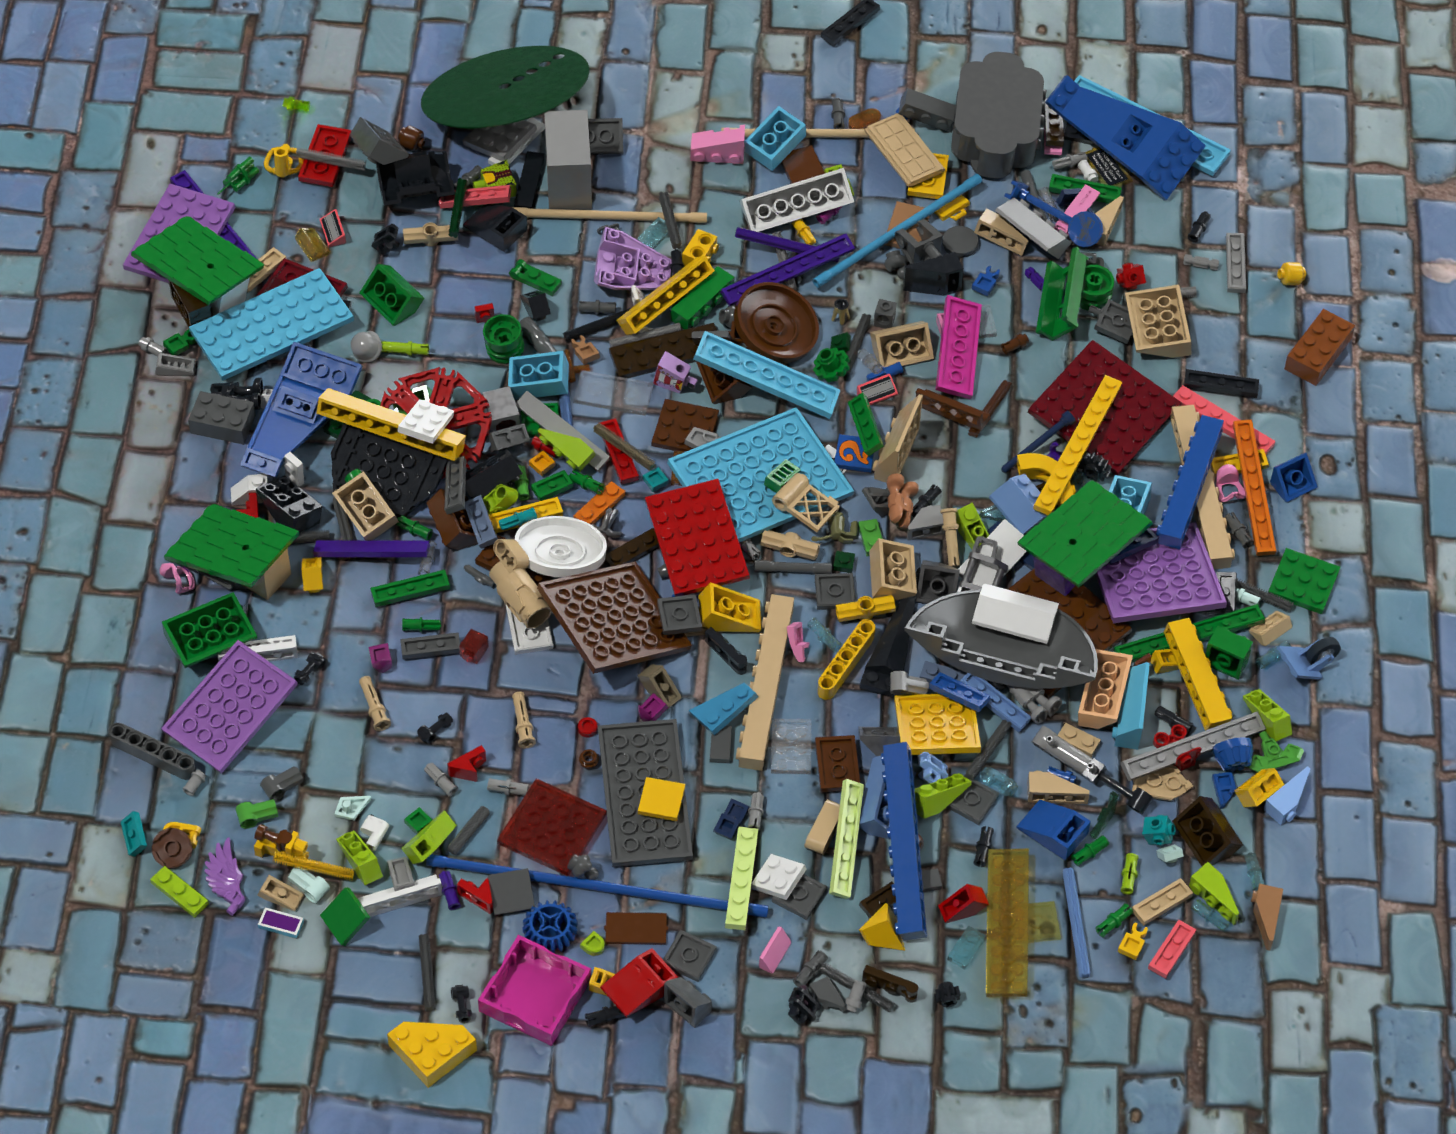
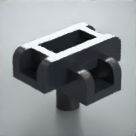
(385, 239)
(797, 1005)

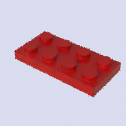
(327, 140)

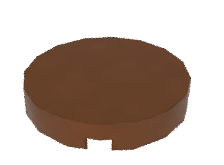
(172, 848)

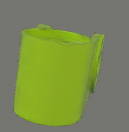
(500, 498)

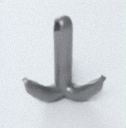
(609, 518)

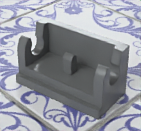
(508, 437)

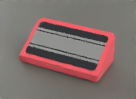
(333, 229)
(878, 389)

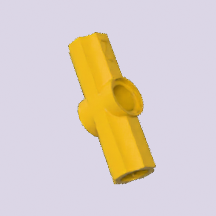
(875, 607)

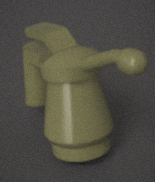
(836, 526)

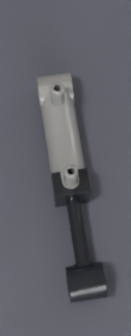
(1088, 767)

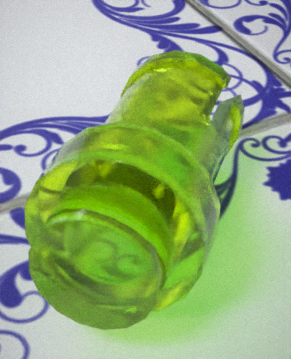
(292, 103)

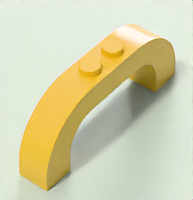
(1040, 467)

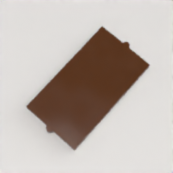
(636, 928)

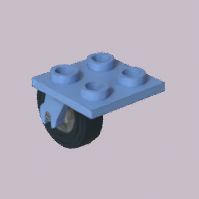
(1310, 660)

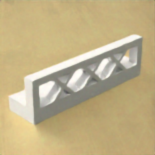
(273, 648)
(390, 899)

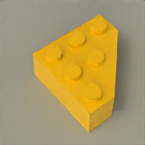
(431, 1048)

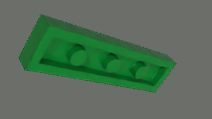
(1107, 192)
(865, 424)
(410, 588)

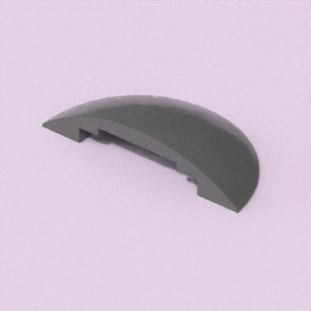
(1000, 657)

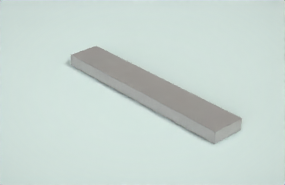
(551, 421)

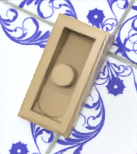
(280, 893)

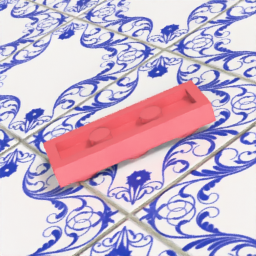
(1172, 949)

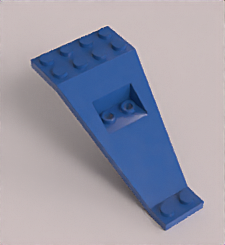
(1157, 151)
(285, 426)

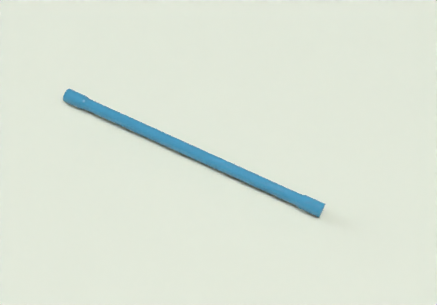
(827, 275)

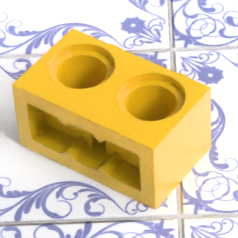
(700, 245)
(1259, 787)

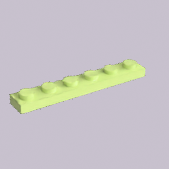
(846, 839)
(741, 878)

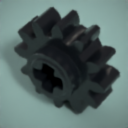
(1095, 466)

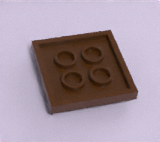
(677, 422)

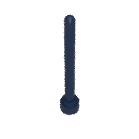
(1066, 420)

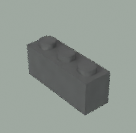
(927, 109)

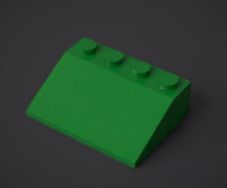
(208, 630)

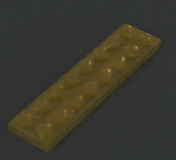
(1007, 923)

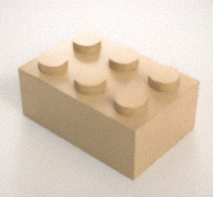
(365, 507)

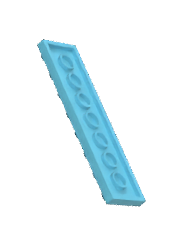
(767, 374)

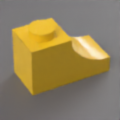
(312, 574)

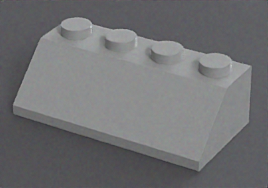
(1034, 226)

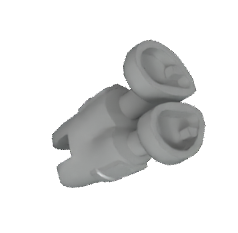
(1027, 697)

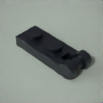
(726, 651)

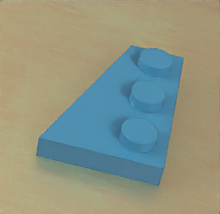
(723, 708)

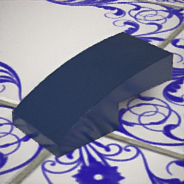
(731, 819)

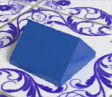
(1293, 478)

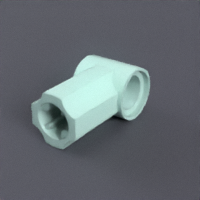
(312, 887)

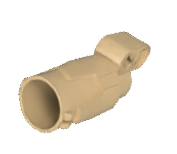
(516, 585)

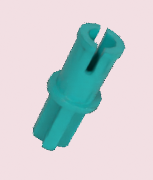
(517, 519)

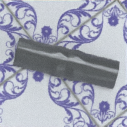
(536, 336)

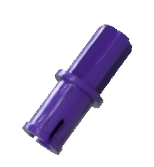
(449, 890)

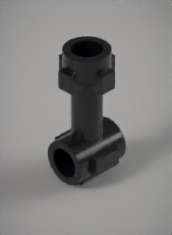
(314, 660)
(428, 734)
(460, 993)

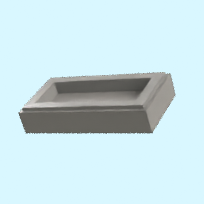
(400, 873)

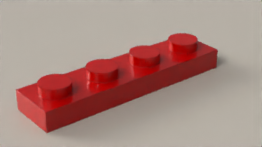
(622, 463)

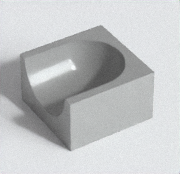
(568, 160)

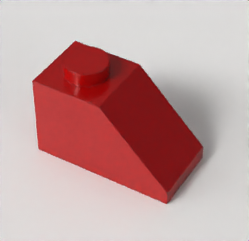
(963, 903)

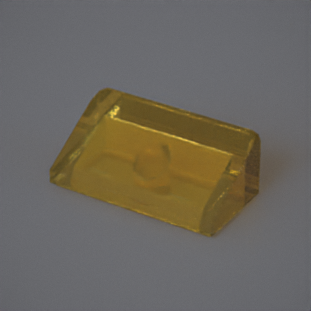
(311, 243)

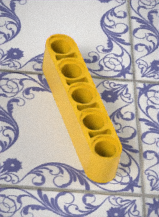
(842, 666)

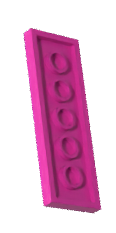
(958, 347)

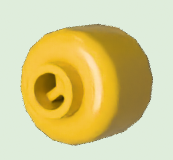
(1291, 273)

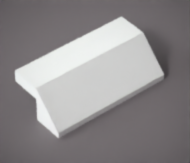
(1015, 613)

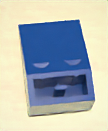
(1055, 827)

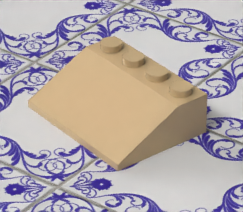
(1159, 322)
(899, 441)

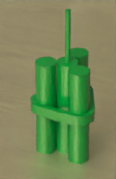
(240, 175)

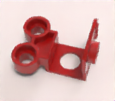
(1183, 760)

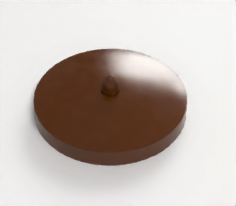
(776, 322)

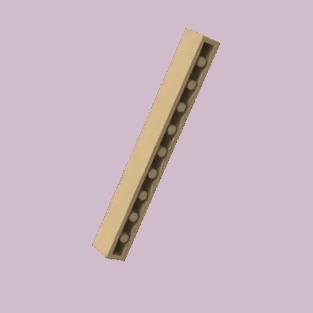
(1208, 508)
(766, 682)

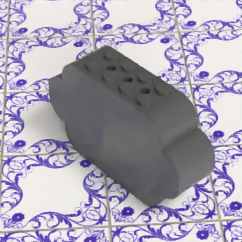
(998, 114)

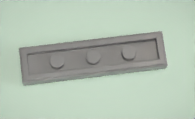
(1235, 263)

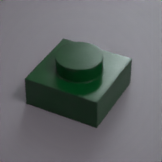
(841, 342)
(844, 561)

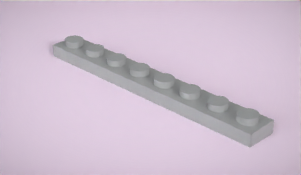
(1167, 755)

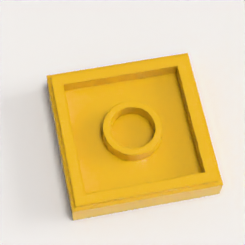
(661, 799)

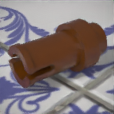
(1018, 341)

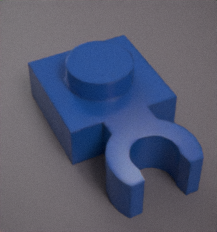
(985, 282)

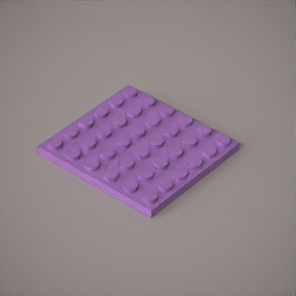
(1162, 581)

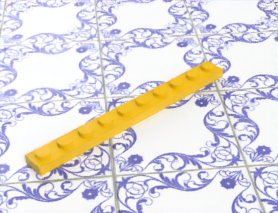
(1077, 445)

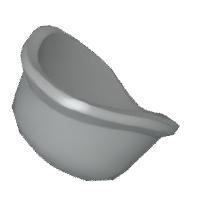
(366, 346)

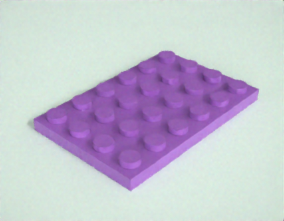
(174, 205)
(229, 706)

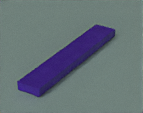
(371, 548)

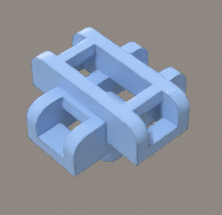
(931, 768)

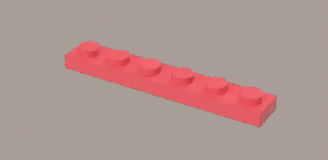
(1209, 409)

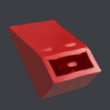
(639, 982)

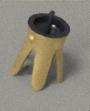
(841, 307)

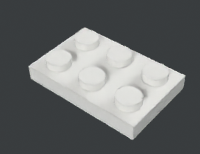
(425, 421)

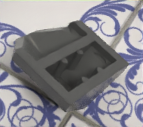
(877, 499)

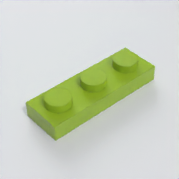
(179, 891)

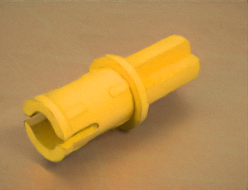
(804, 232)

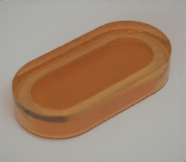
(864, 119)

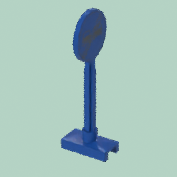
(1084, 228)

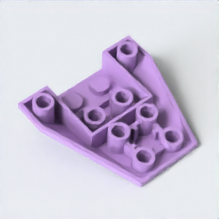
(628, 262)

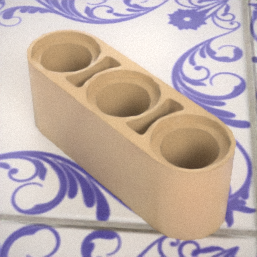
(823, 828)

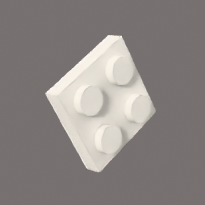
(778, 876)

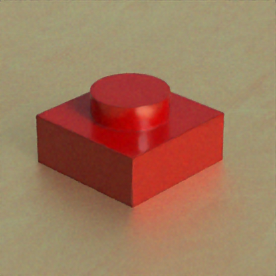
(484, 312)

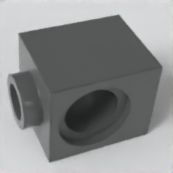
(885, 314)

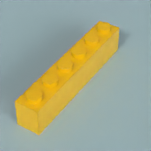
(665, 295)
(1197, 673)

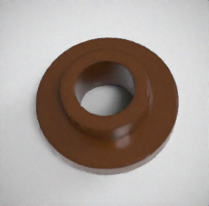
(588, 754)

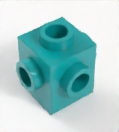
(1158, 830)

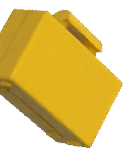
(952, 208)

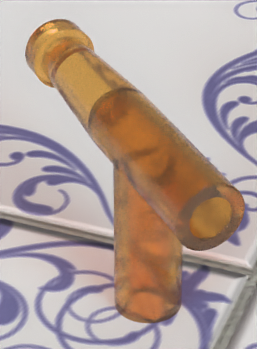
(574, 369)

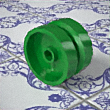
(1097, 287)

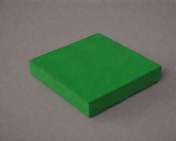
(345, 916)

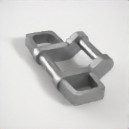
(974, 557)

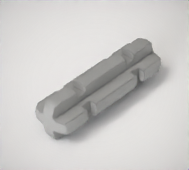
(1201, 262)

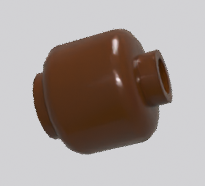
(411, 138)

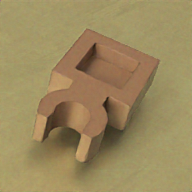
(585, 351)

